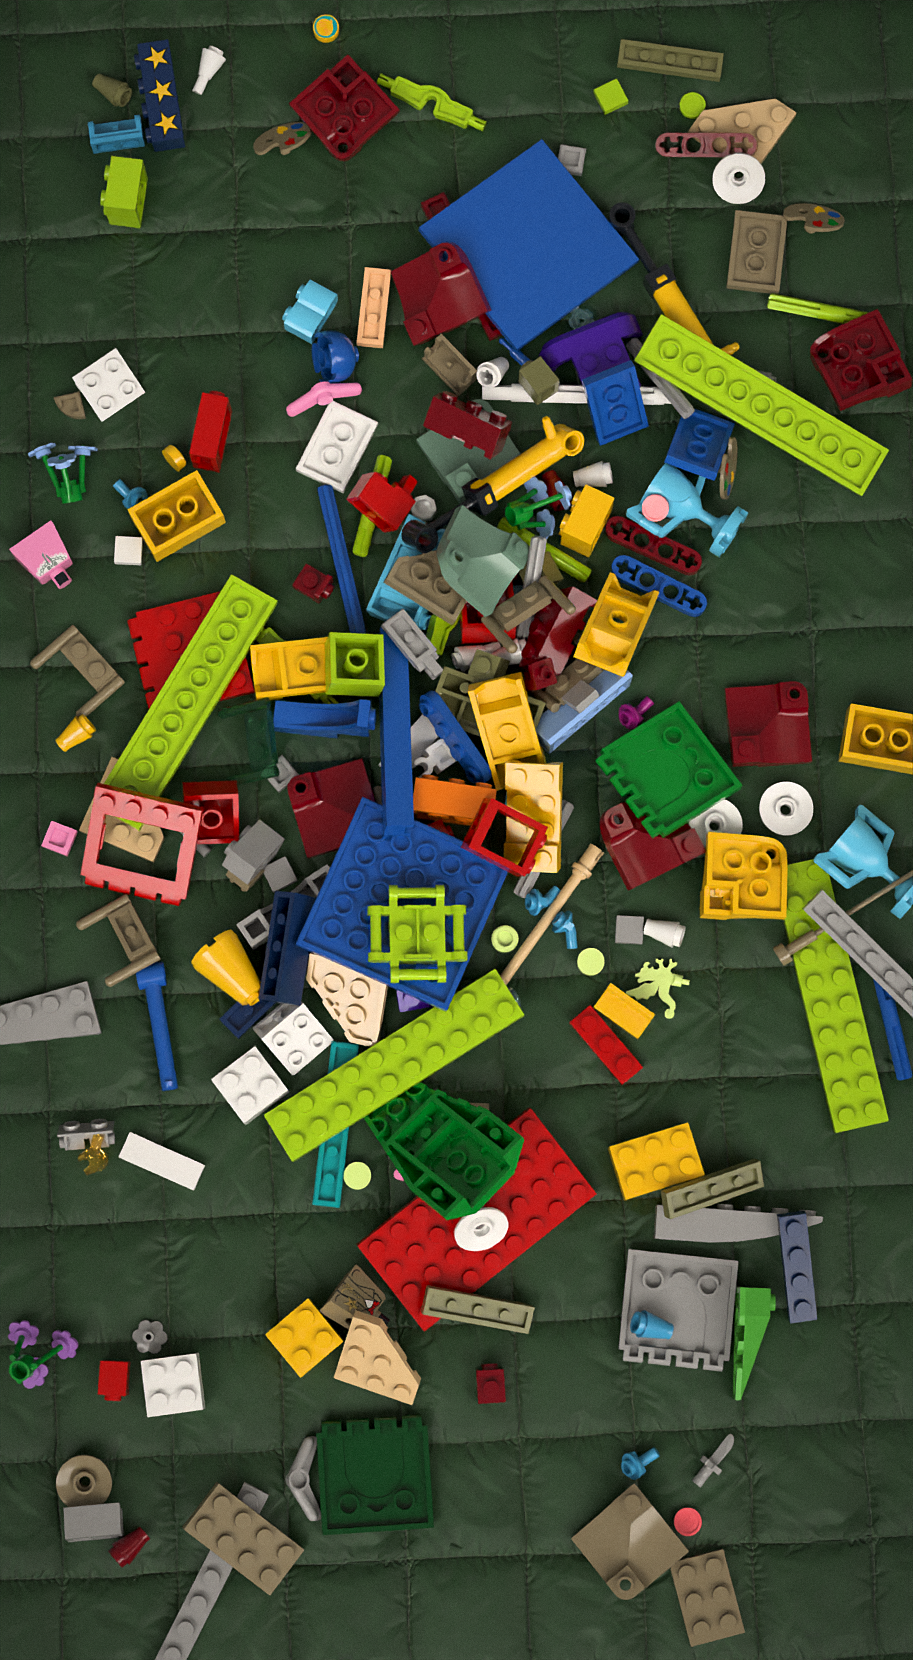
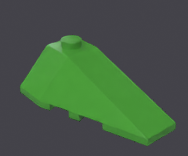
(750, 1323)

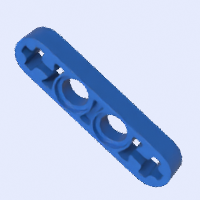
(661, 581)

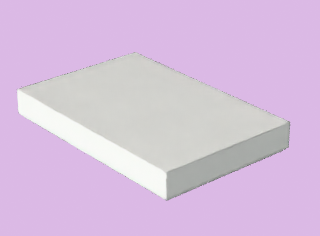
(337, 446)

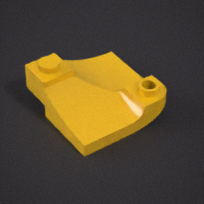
(743, 878)

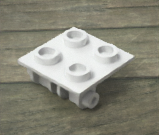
(108, 384)

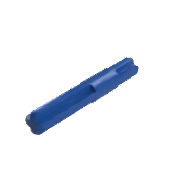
(894, 1033)

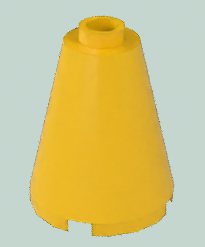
(229, 968)

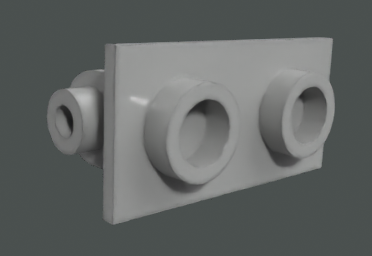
(73, 1134)

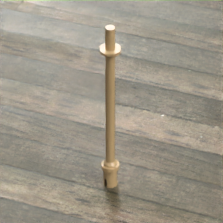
(580, 871)

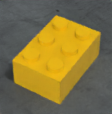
(176, 516)
(877, 739)
(656, 1161)

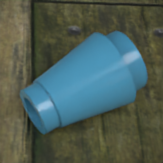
(650, 1326)

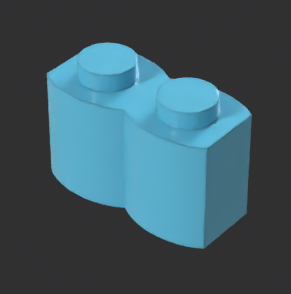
(310, 311)

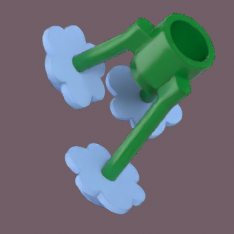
(519, 513)

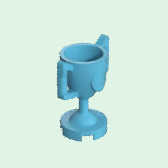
(686, 505)
(865, 856)

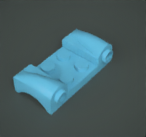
(386, 600)

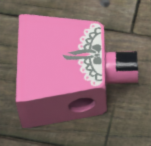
(44, 556)

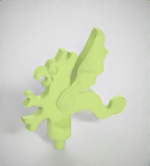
(662, 979)

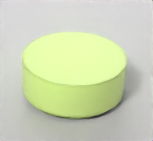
(504, 939)
(590, 961)
(357, 1175)

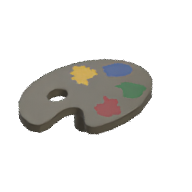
(284, 136)
(817, 217)
(728, 469)

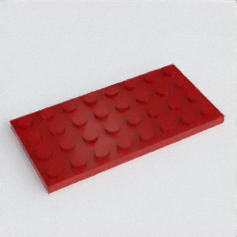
(420, 1247)

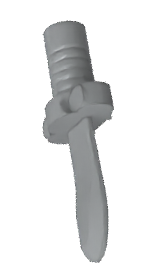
(711, 1464)

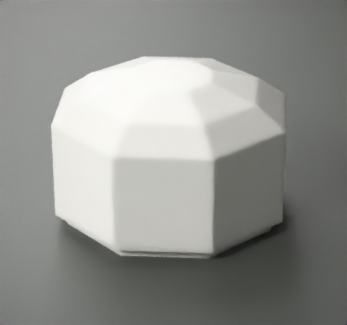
(424, 508)

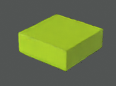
(610, 96)

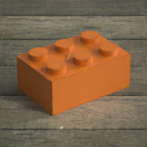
(449, 800)

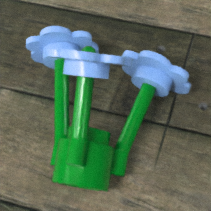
(69, 489)

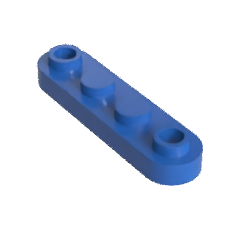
(455, 737)

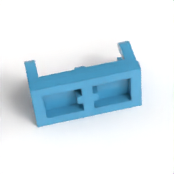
(116, 135)

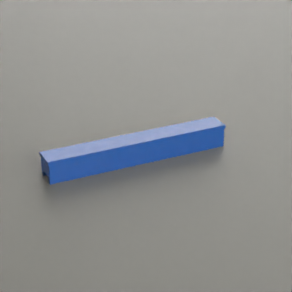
(396, 743)

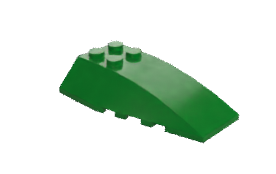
(446, 1149)

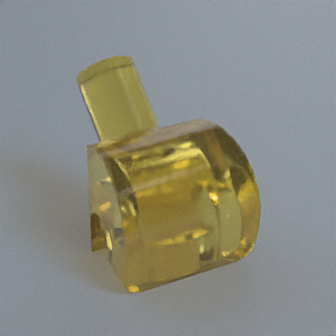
(95, 1155)

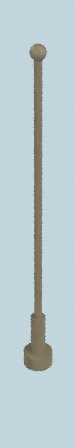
(784, 953)

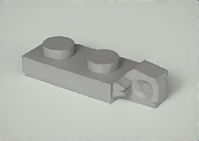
(413, 643)

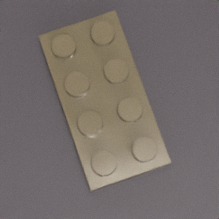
(243, 1538)

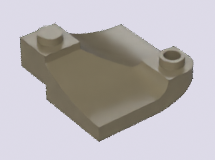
(629, 1543)

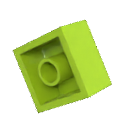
(124, 192)
(354, 664)

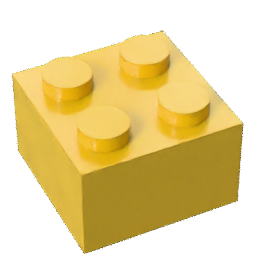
(588, 517)
(304, 1337)

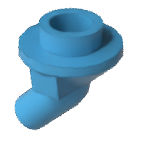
(131, 497)
(536, 902)
(564, 923)
(634, 1466)

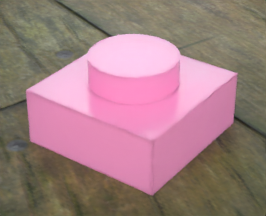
(59, 838)

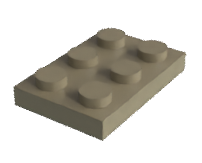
(756, 252)
(707, 1597)

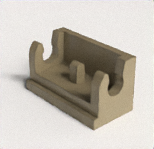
(450, 365)

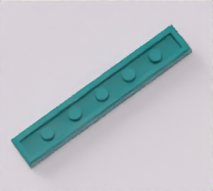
(333, 1152)

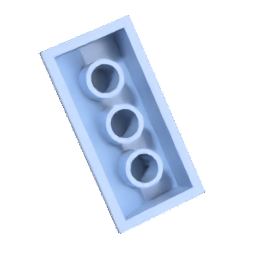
(559, 726)

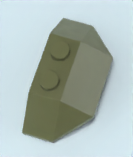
(454, 692)

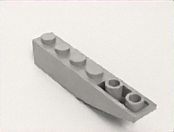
(722, 1224)

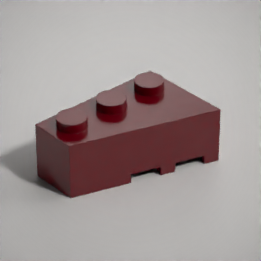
(468, 423)
(555, 629)

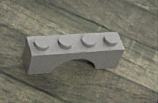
(256, 926)

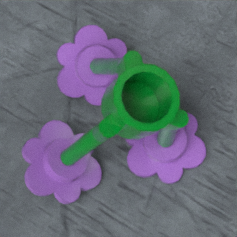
(29, 1369)

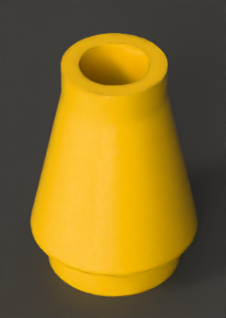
(76, 732)

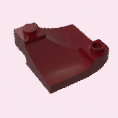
(344, 108)
(439, 293)
(860, 361)
(768, 725)
(328, 804)
(639, 855)

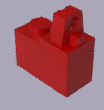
(381, 502)

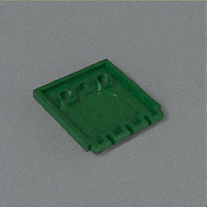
(374, 1475)

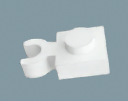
(435, 757)

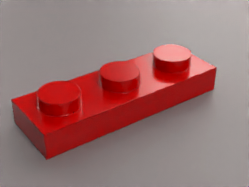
(606, 1045)

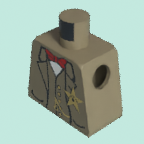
(354, 1293)

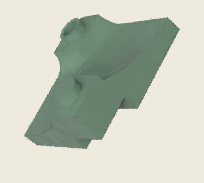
(458, 464)
(479, 559)

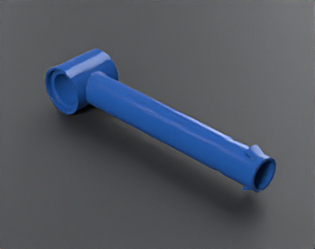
(151, 980)

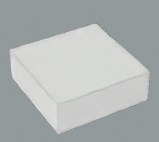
(128, 550)

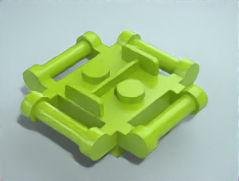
(417, 934)

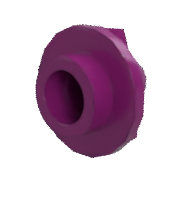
(632, 717)

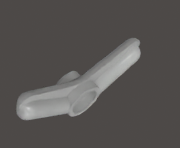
(299, 1480)

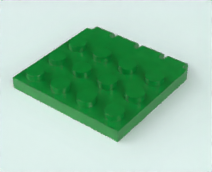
(668, 771)

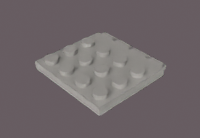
(691, 1295)

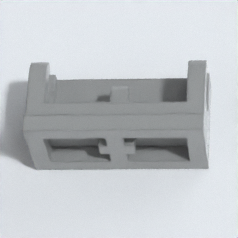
(93, 1522)

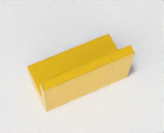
(624, 1011)

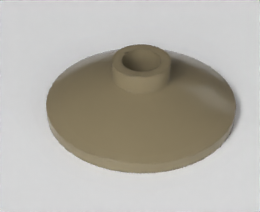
(76, 1494)

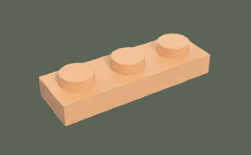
(373, 307)

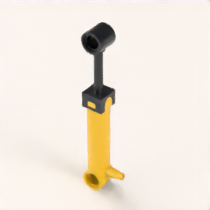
(661, 281)
(483, 494)

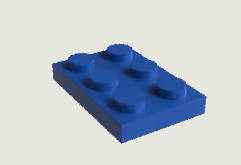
(615, 402)
(700, 444)

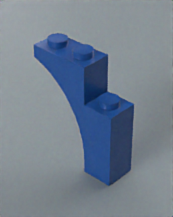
(325, 719)

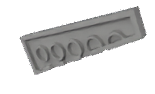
(50, 1016)

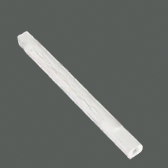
(566, 394)

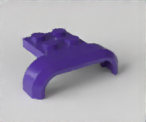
(594, 345)

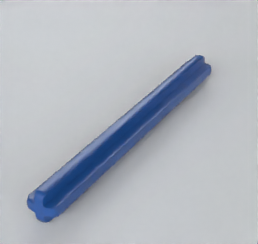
(341, 559)

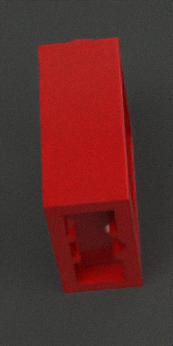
(211, 431)
(481, 825)

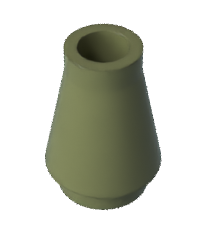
(113, 90)

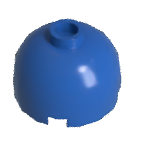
(334, 356)

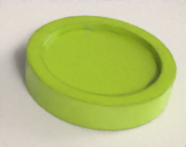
(692, 105)

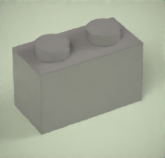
(253, 851)

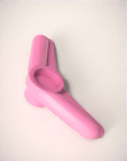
(322, 394)

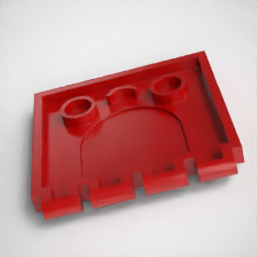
(165, 637)

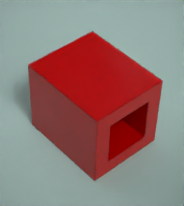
(114, 1379)

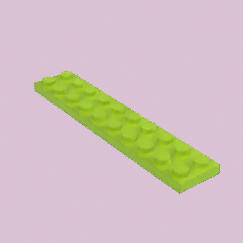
(761, 405)
(192, 690)
(832, 1009)
(393, 1066)

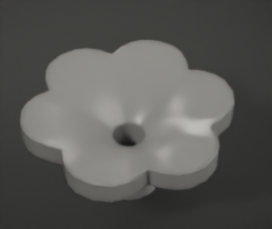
(157, 1334)

